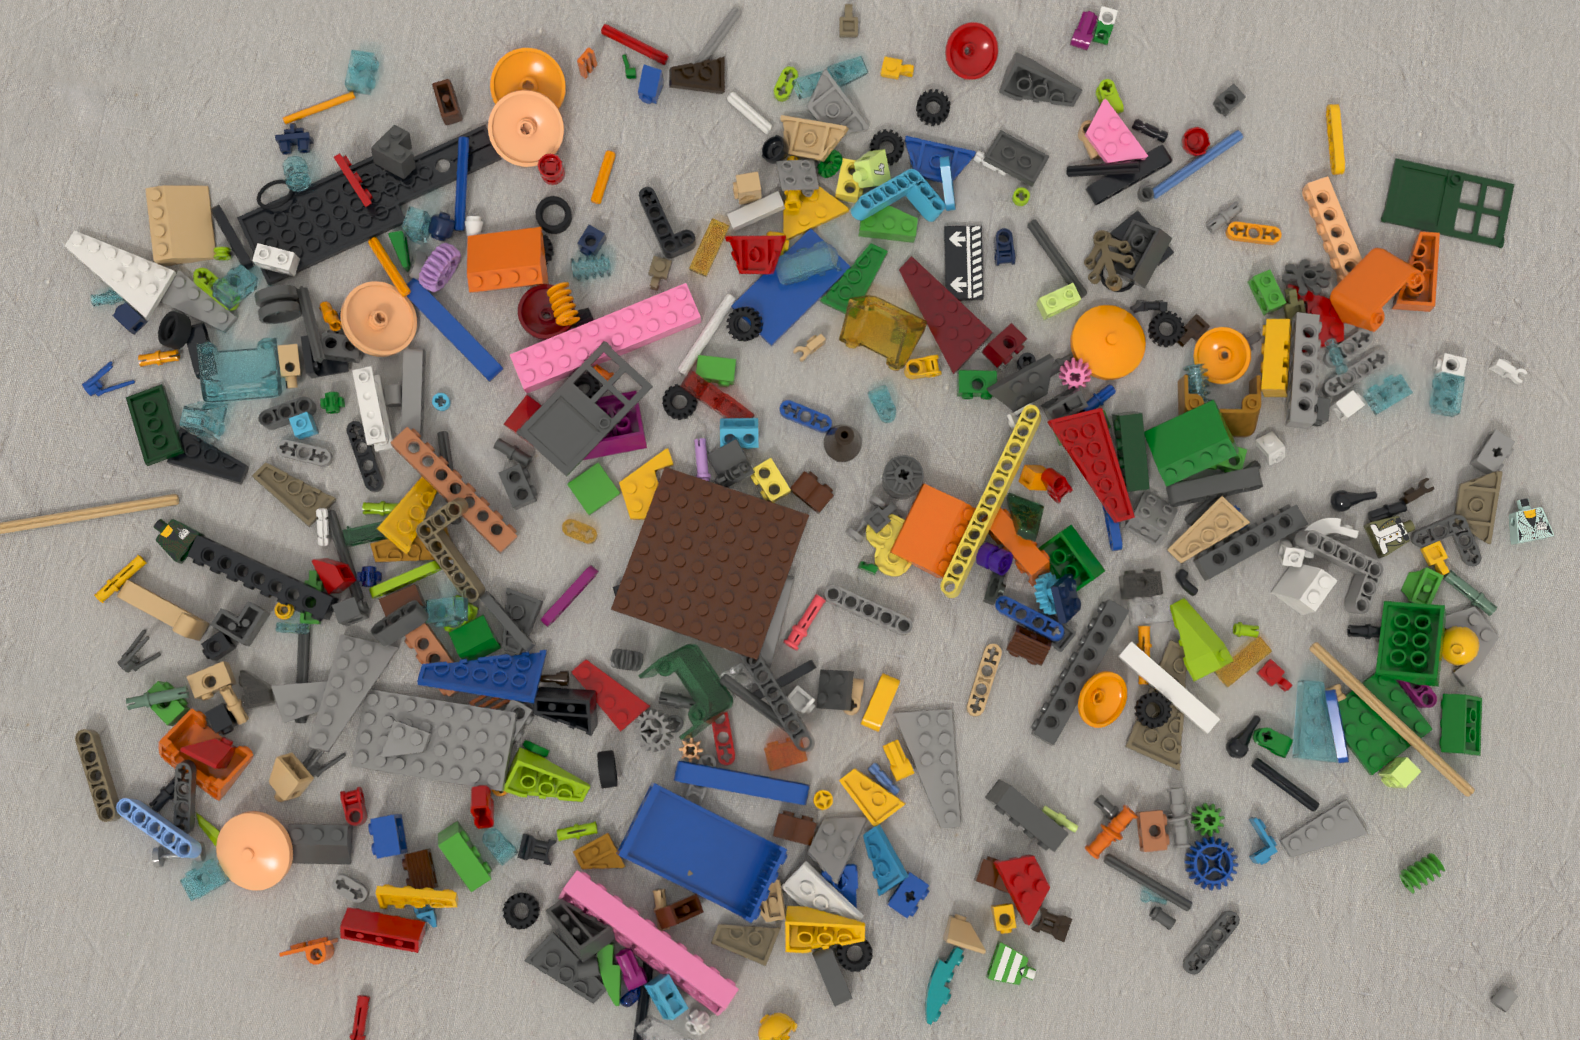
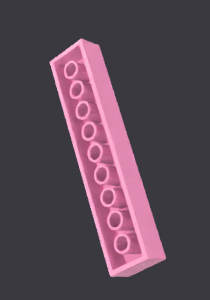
(622, 330)
(650, 944)

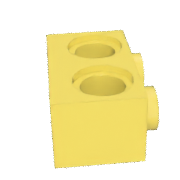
(846, 180)
(774, 479)

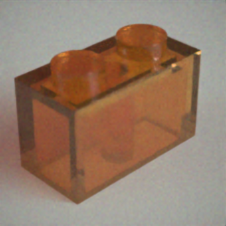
(784, 754)

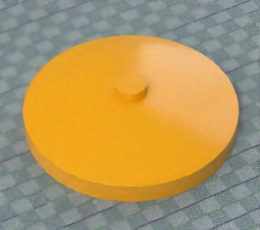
(528, 71)
(1108, 341)

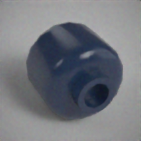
(441, 226)

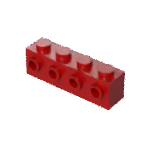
(382, 929)

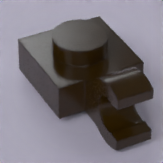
(1194, 329)
(1411, 494)

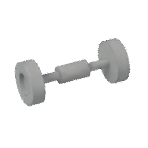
(855, 534)
(158, 856)

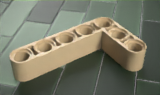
(182, 621)

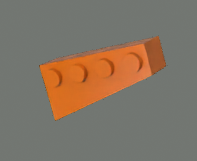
(1424, 258)
(1026, 554)

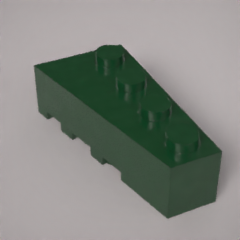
(1131, 449)

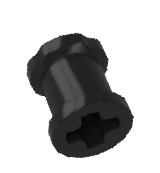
(1025, 356)

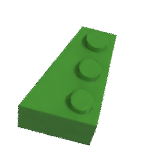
(889, 225)
(464, 856)

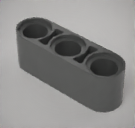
(278, 412)
(400, 623)
(832, 976)

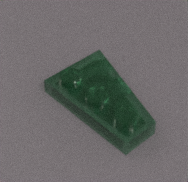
(1025, 516)

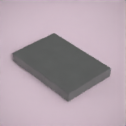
(1016, 158)

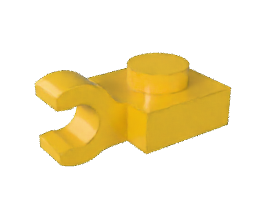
(893, 68)
(1435, 555)

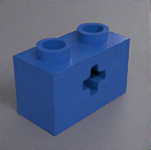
(898, 898)

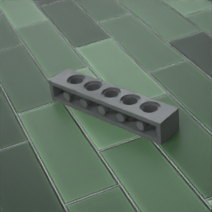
(1294, 521)

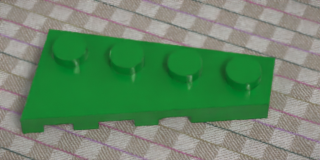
(857, 279)

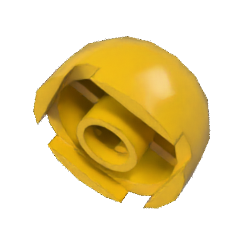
(1460, 645)
(776, 1027)

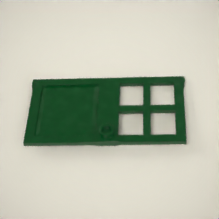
(1430, 198)

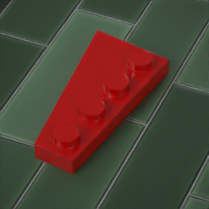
(612, 697)

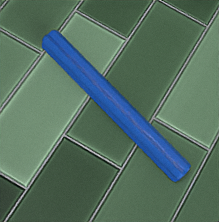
(461, 183)

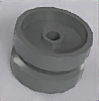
(278, 304)

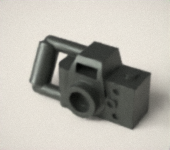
(994, 588)

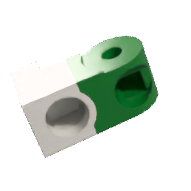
(1104, 25)

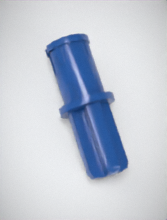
(1099, 398)

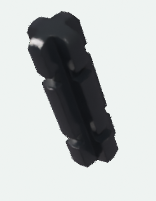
(1150, 130)

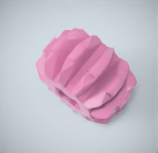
(1076, 367)

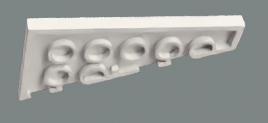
(130, 276)

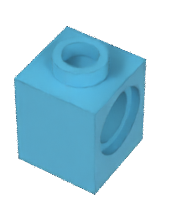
(303, 425)

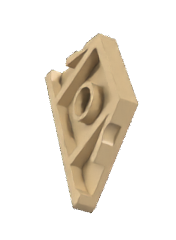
(811, 138)

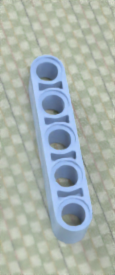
(166, 831)

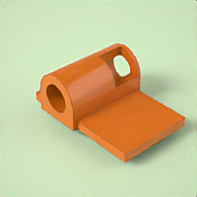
(312, 949)

